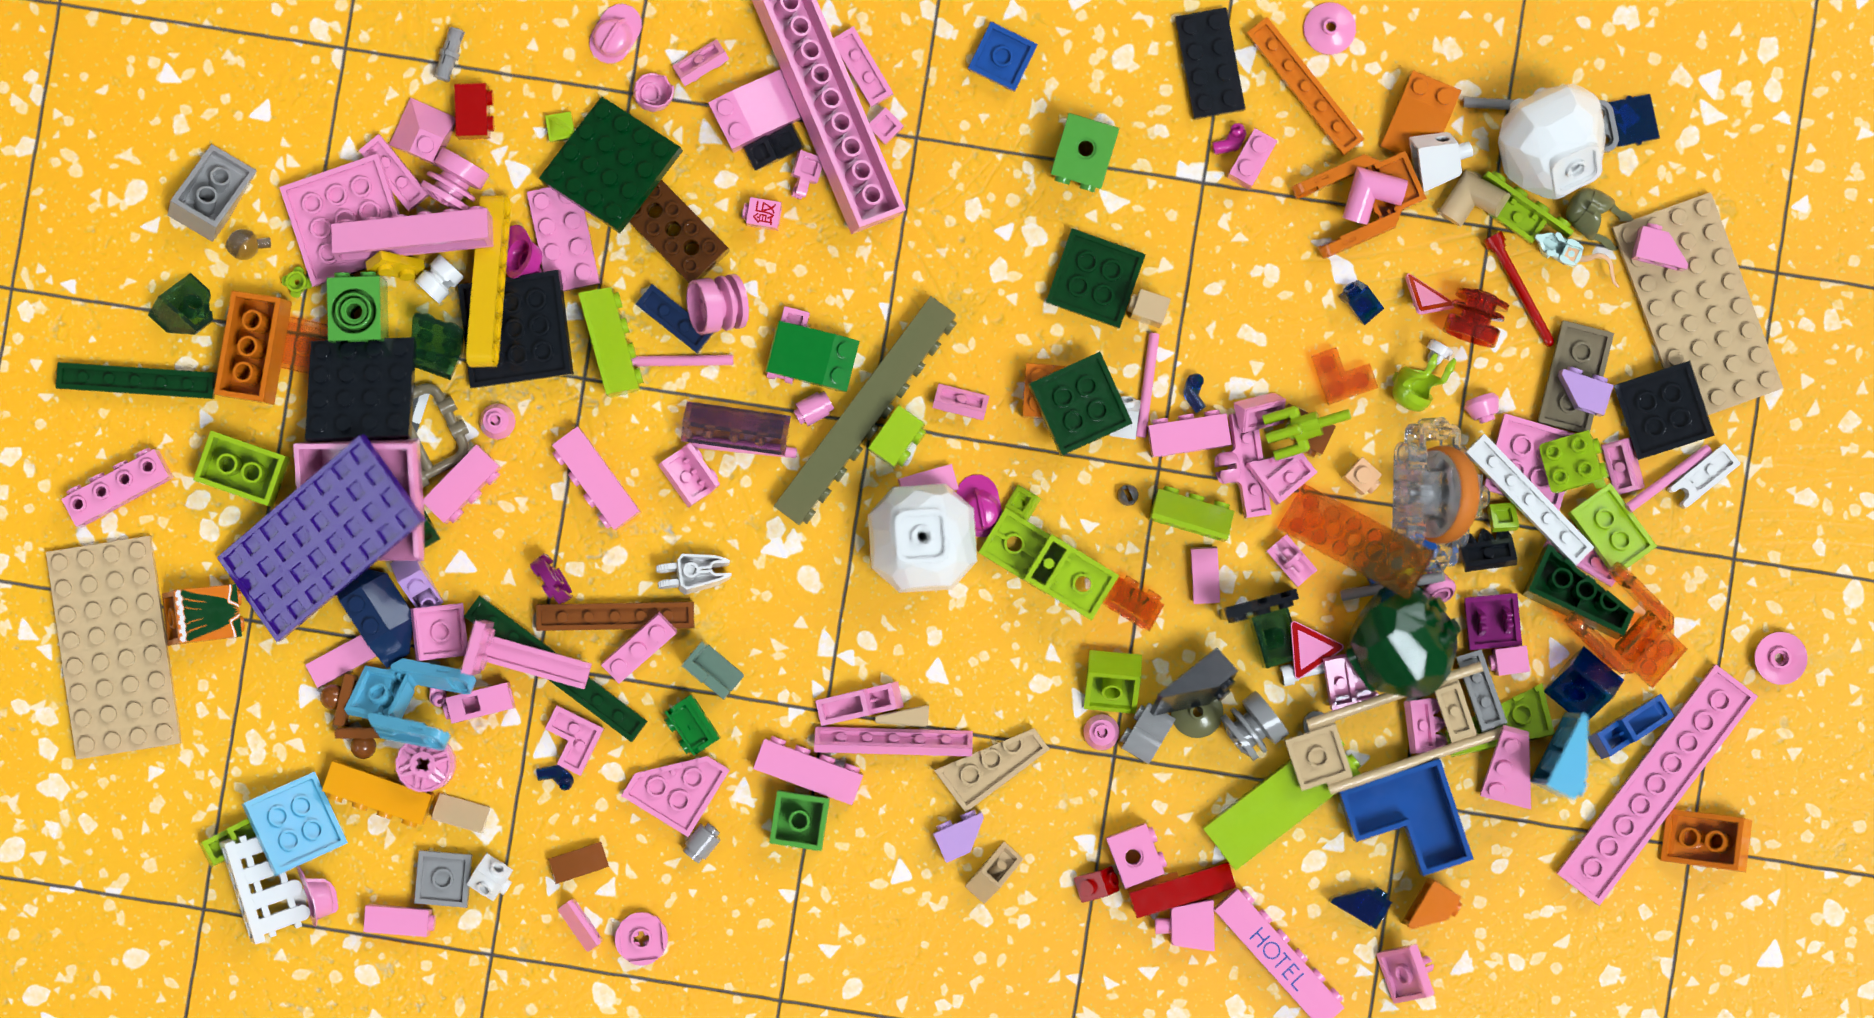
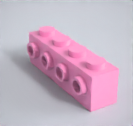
(117, 487)

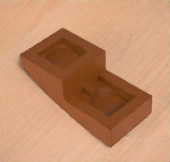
(578, 862)

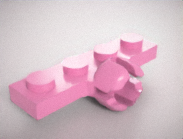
(1245, 449)

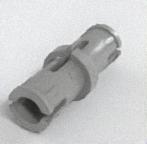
(449, 54)

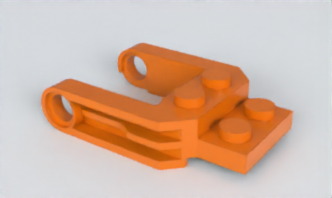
(1387, 213)

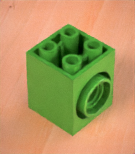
(1084, 169)
(347, 295)

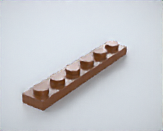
(611, 615)

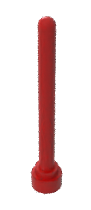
(1497, 244)

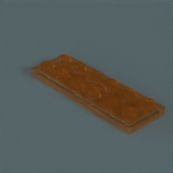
(1356, 541)

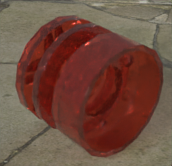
(1476, 317)

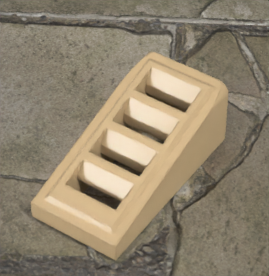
(912, 717)

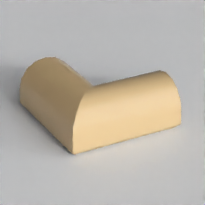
(1472, 192)

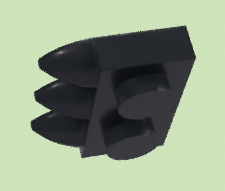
(1489, 552)

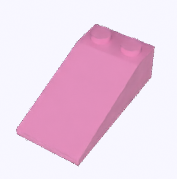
(755, 110)

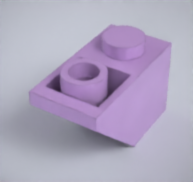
(1586, 393)
(416, 583)
(959, 837)

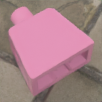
(1190, 925)

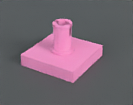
(1406, 973)

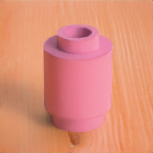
(813, 408)

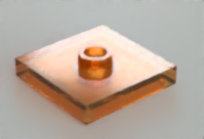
(298, 343)

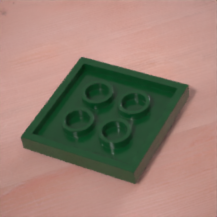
(1095, 278)
(1080, 403)

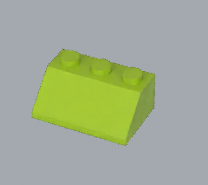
(1192, 514)

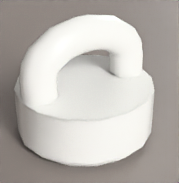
(1439, 348)

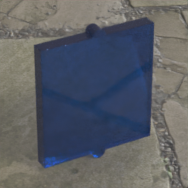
(1635, 120)

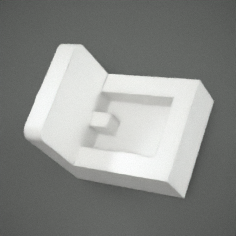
(1133, 408)

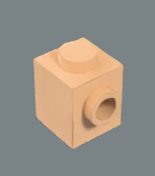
(1363, 477)

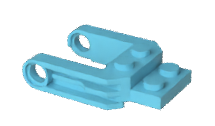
(385, 695)

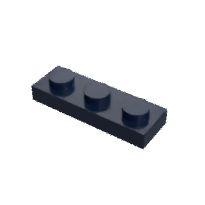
(672, 318)

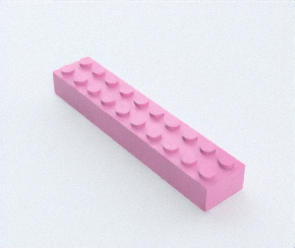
(831, 111)

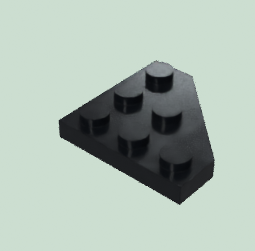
(1258, 606)

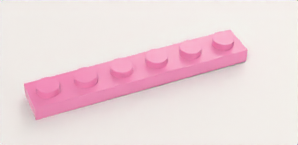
(893, 741)

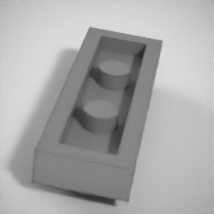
(1482, 693)

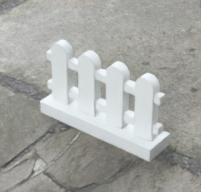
(261, 898)

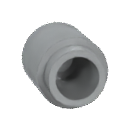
(702, 842)

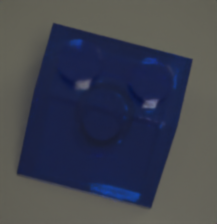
(1584, 684)

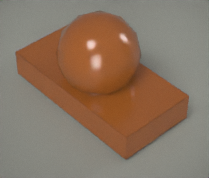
(336, 697)
(362, 741)

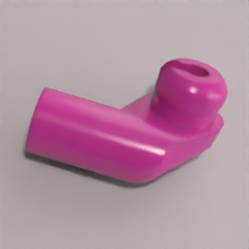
(1233, 141)

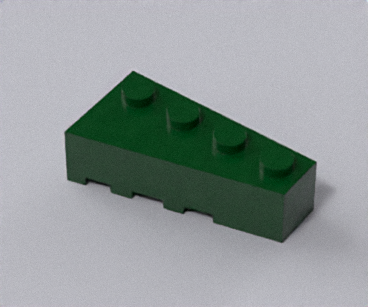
(1566, 589)

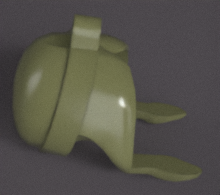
(1585, 213)

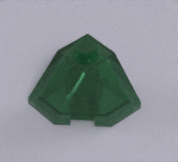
(183, 307)

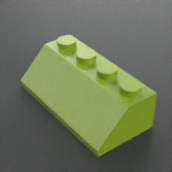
(610, 341)

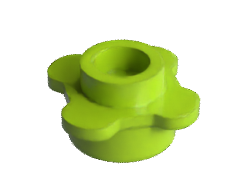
(289, 281)

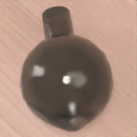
(244, 244)

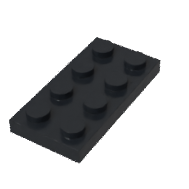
(1210, 63)

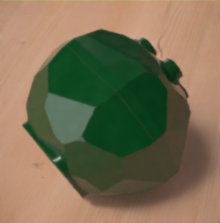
(1403, 643)

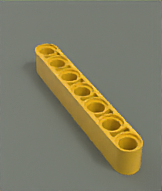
(489, 287)

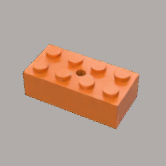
(250, 371)

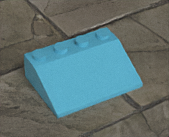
(1565, 759)

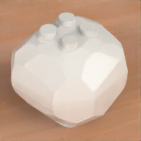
(1553, 140)
(922, 538)

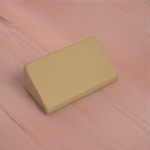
(460, 813)

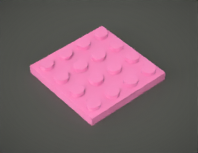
(335, 195)

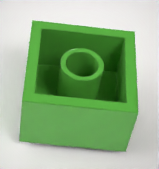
(799, 820)

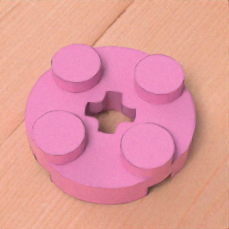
(653, 947)

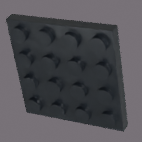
(532, 331)
(361, 390)

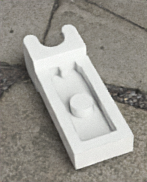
(1705, 475)

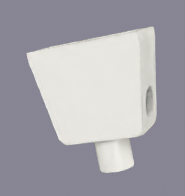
(1437, 158)

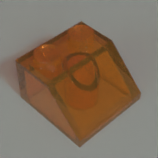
(1134, 603)

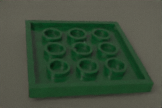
(610, 164)

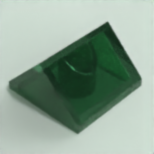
(1273, 637)

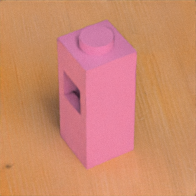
(479, 703)
(399, 920)

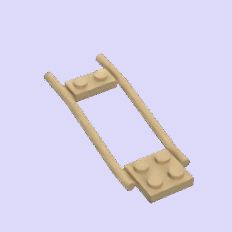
(1321, 759)

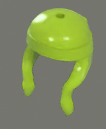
(1414, 385)

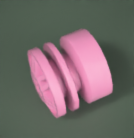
(454, 180)
(717, 304)
(440, 772)

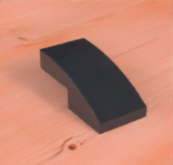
(774, 147)

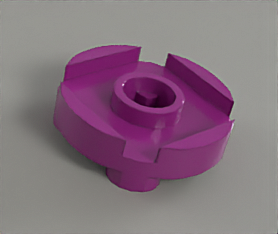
(555, 583)

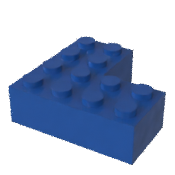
(1419, 803)

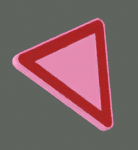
(1426, 298)
(1310, 648)

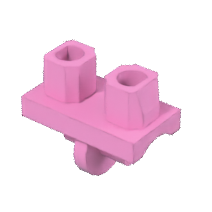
(1291, 560)

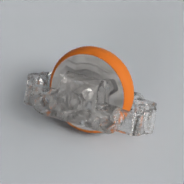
(1436, 490)

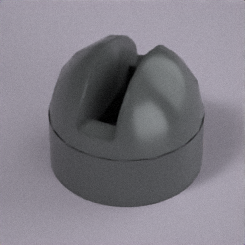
(1122, 498)

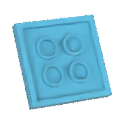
(294, 823)

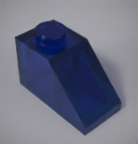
(1364, 904)

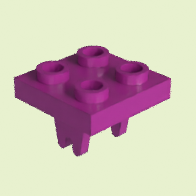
(1492, 621)

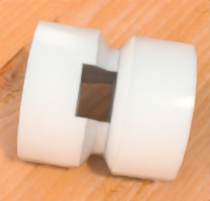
(439, 278)

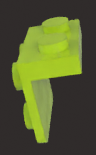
(1573, 462)

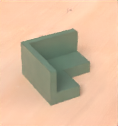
(713, 670)

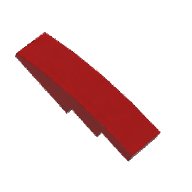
(1182, 890)

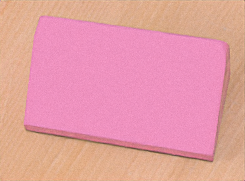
(1250, 411)
(1623, 466)
(580, 925)

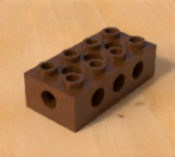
(693, 230)

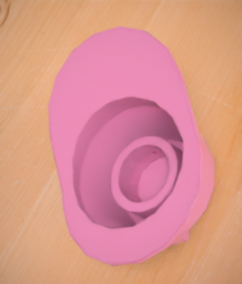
(615, 33)
(320, 896)

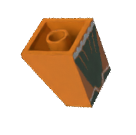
(202, 614)

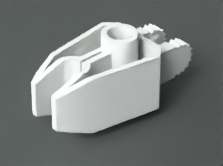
(694, 573)

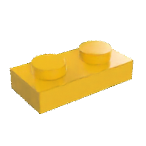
(395, 265)

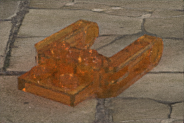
(1647, 646)

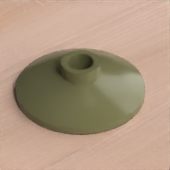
(1199, 726)

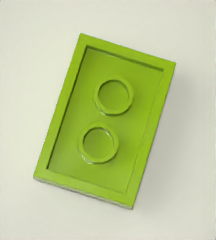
(1612, 528)

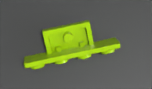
(1522, 214)

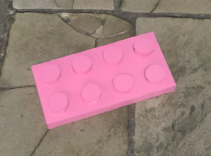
(563, 238)

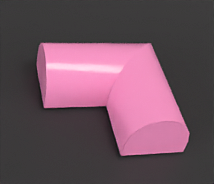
(1367, 187)

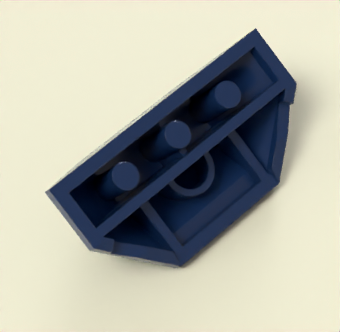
(379, 615)

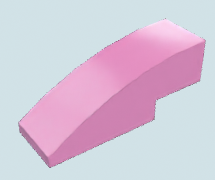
(859, 703)

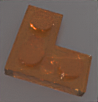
(1337, 382)

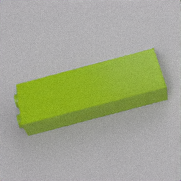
(1266, 813)

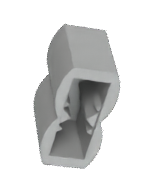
(1146, 734)

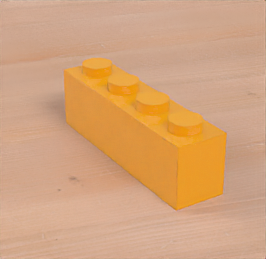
(377, 792)

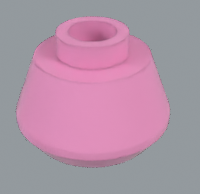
(1483, 407)
(502, 427)
(1444, 589)
(1100, 723)

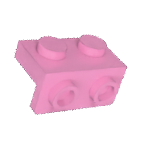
(689, 474)

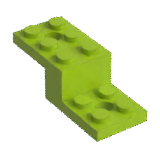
(1048, 564)

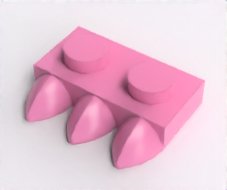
(1423, 725)

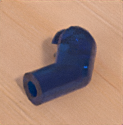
(1192, 390)
(558, 774)

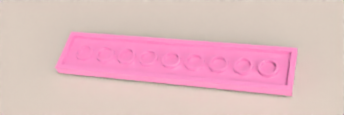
(1656, 784)

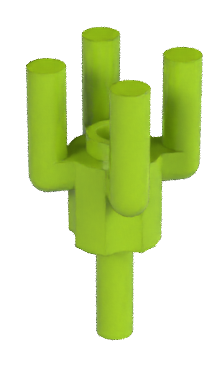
(1301, 428)

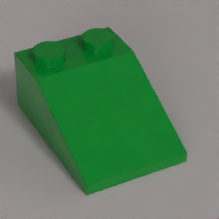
(812, 356)

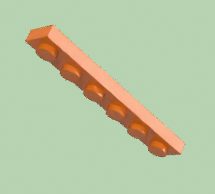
(1305, 86)

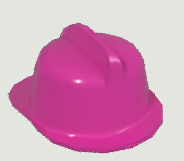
(523, 255)
(984, 498)

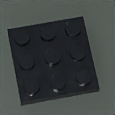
(1664, 410)

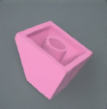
(423, 131)

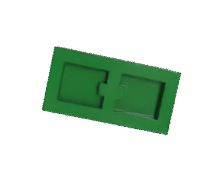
(692, 725)

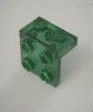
(437, 345)

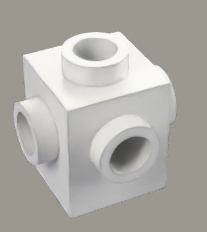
(491, 877)

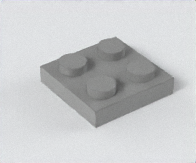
(443, 878)

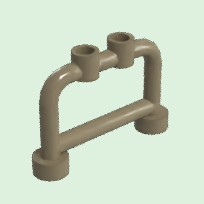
(456, 427)

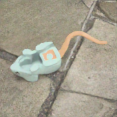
(1568, 251)

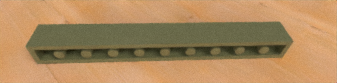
(865, 411)

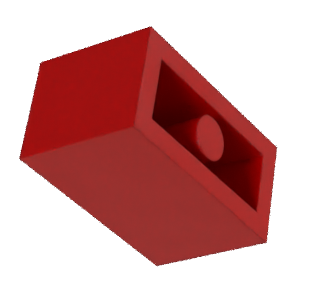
(473, 111)

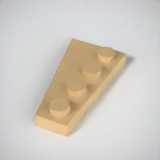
(987, 770)

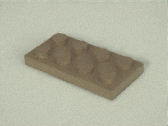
(1577, 348)

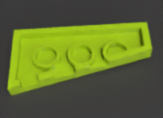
(1525, 712)

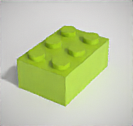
(241, 468)

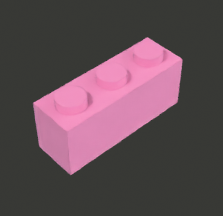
(1189, 434)
(462, 485)

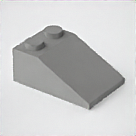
(211, 193)

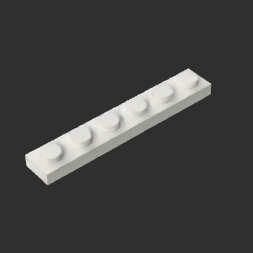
(1528, 499)

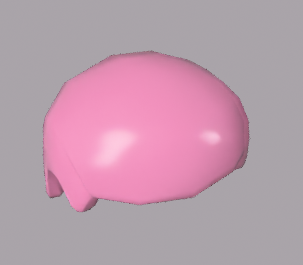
(653, 92)

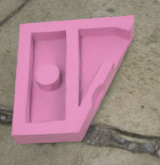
(1282, 476)

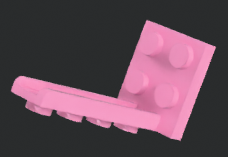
(488, 648)

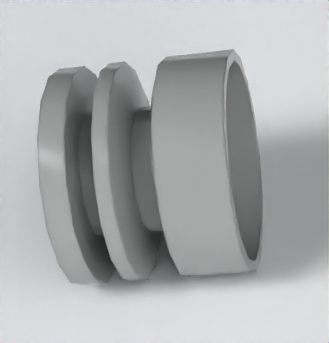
(1254, 726)

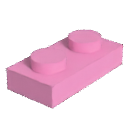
(700, 62)
(960, 402)

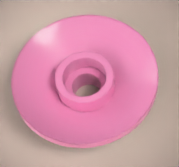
(1329, 41)
(1793, 655)

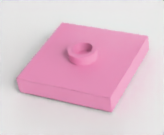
(439, 631)

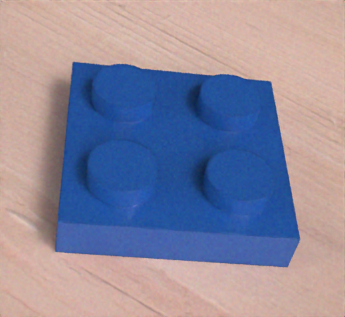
(1002, 56)

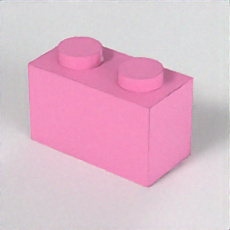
(1252, 159)

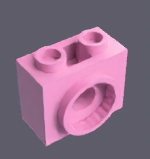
(1150, 862)

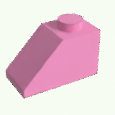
(1658, 248)

